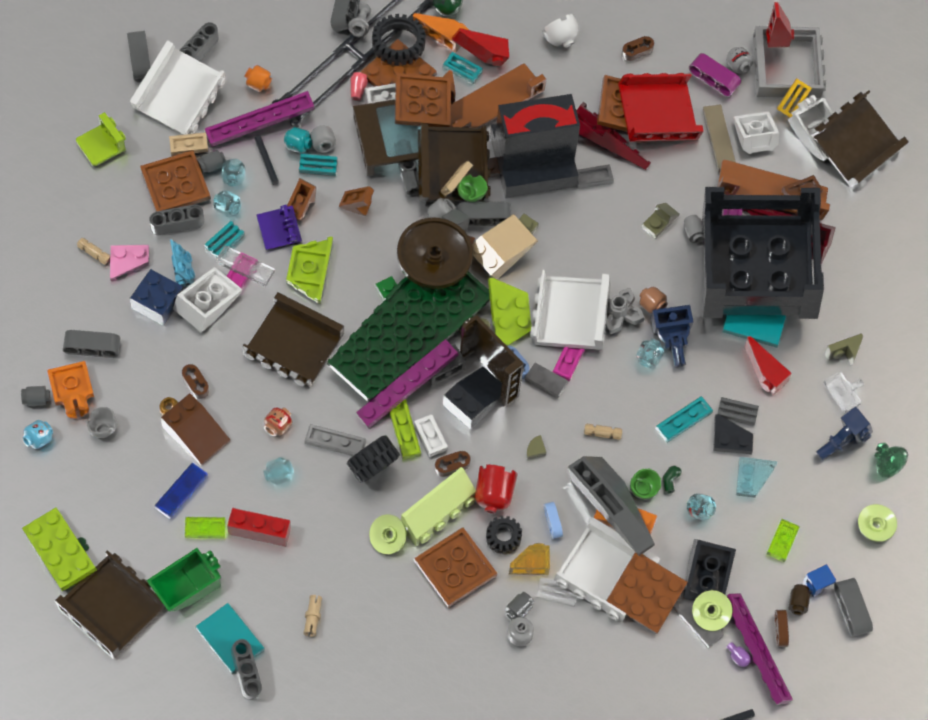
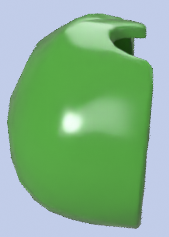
(472, 188)
(645, 484)

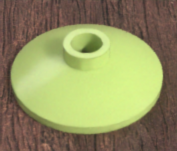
(883, 517)
(380, 534)
(721, 614)

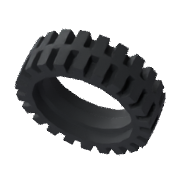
(395, 23)

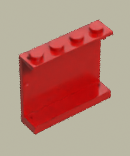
(658, 107)

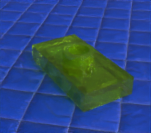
(205, 527)
(783, 540)

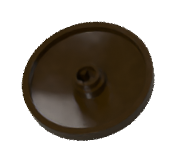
(434, 253)

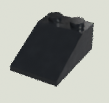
(473, 397)
(708, 568)

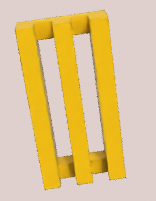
(788, 94)

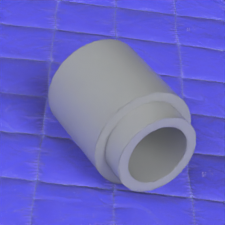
(693, 228)

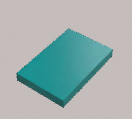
(762, 328)
(223, 630)

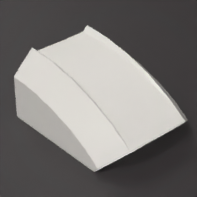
(756, 132)

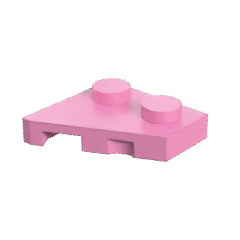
(127, 259)

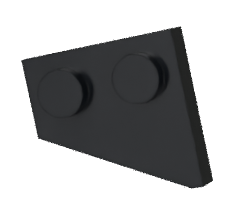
(731, 437)

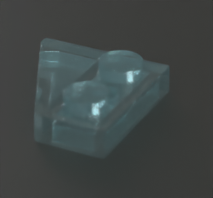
(753, 475)

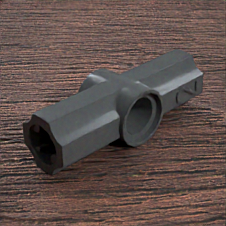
(410, 177)

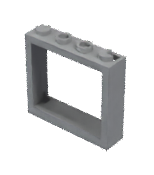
(808, 34)

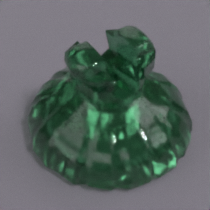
(890, 460)

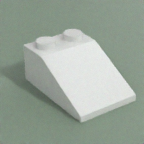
(206, 299)

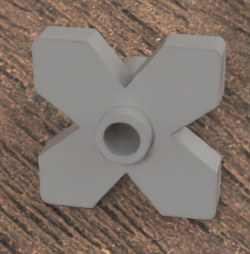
(621, 310)

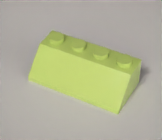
(438, 507)

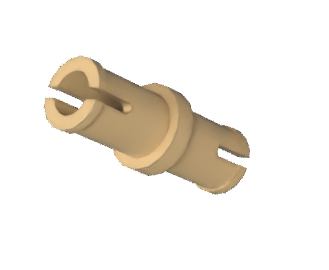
(312, 615)

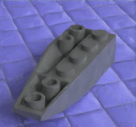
(612, 499)

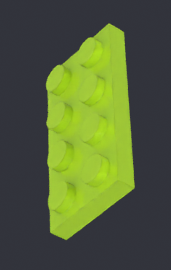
(59, 549)

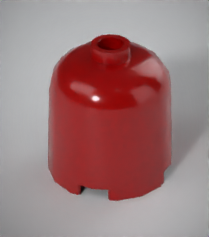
(495, 488)

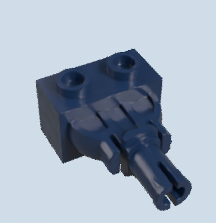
(673, 327)
(855, 428)

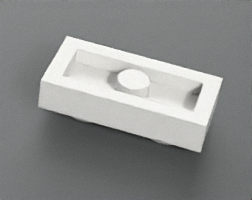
(430, 435)

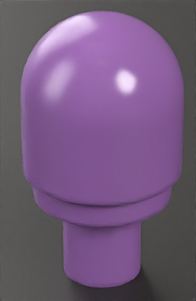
(739, 655)

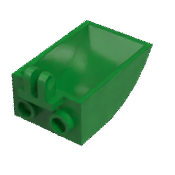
(187, 580)

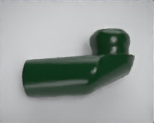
(668, 478)

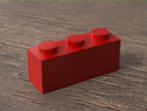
(259, 527)

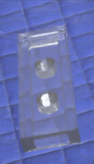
(245, 265)

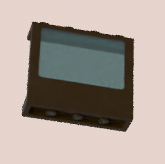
(380, 138)

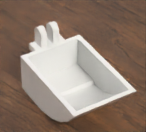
(806, 118)

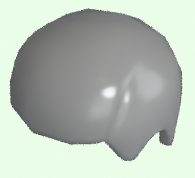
(102, 422)

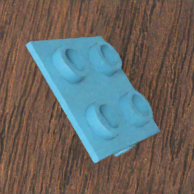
(182, 264)

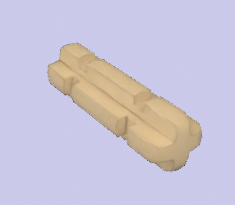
(93, 251)
(603, 431)

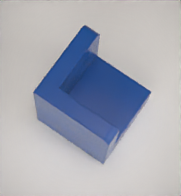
(819, 579)

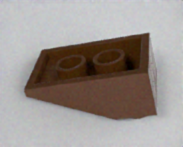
(194, 429)

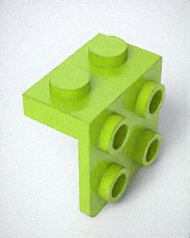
(102, 141)

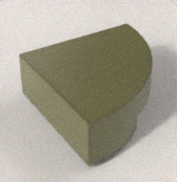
(536, 448)

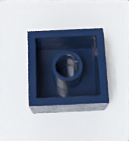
(155, 297)

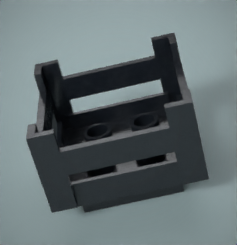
(762, 260)

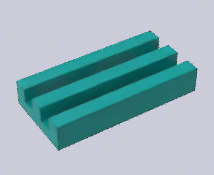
(461, 70)
(318, 161)
(240, 233)

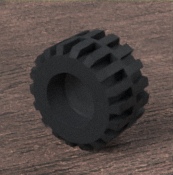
(373, 459)

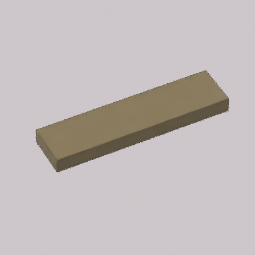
(718, 134)

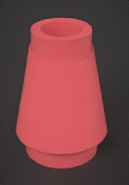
(358, 83)

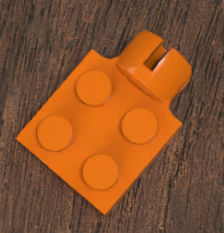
(71, 388)

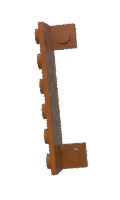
(482, 104)
(747, 180)

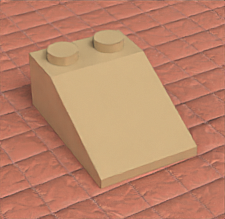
(503, 246)

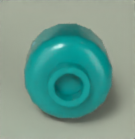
(298, 140)

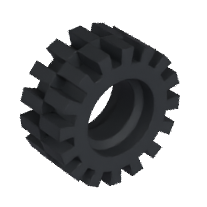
(504, 523)

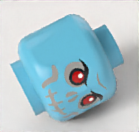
(37, 434)

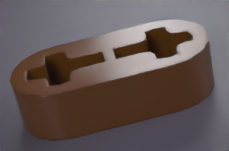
(638, 48)
(191, 383)
(452, 462)
(781, 628)

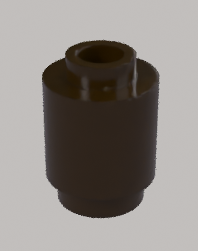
(799, 599)

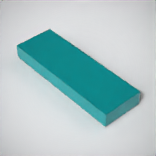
(684, 419)

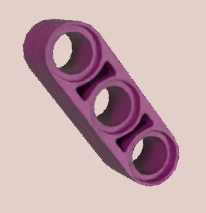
(714, 74)

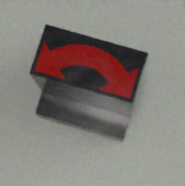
(536, 145)

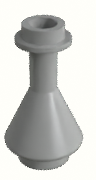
(359, 25)

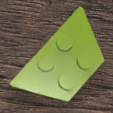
(309, 268)
(509, 311)

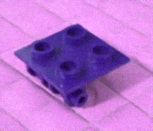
(279, 227)

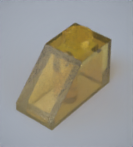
(532, 561)

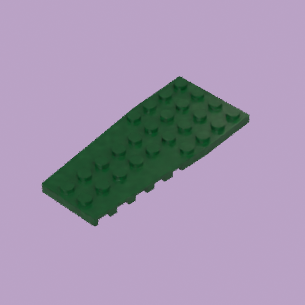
(405, 331)

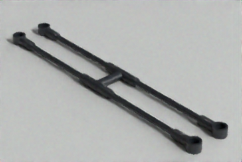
(347, 44)

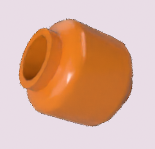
(258, 78)

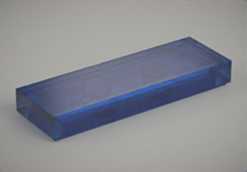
(181, 490)

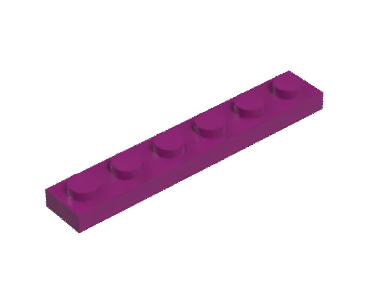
(259, 118)
(407, 383)
(759, 650)

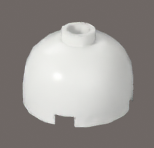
(562, 31)

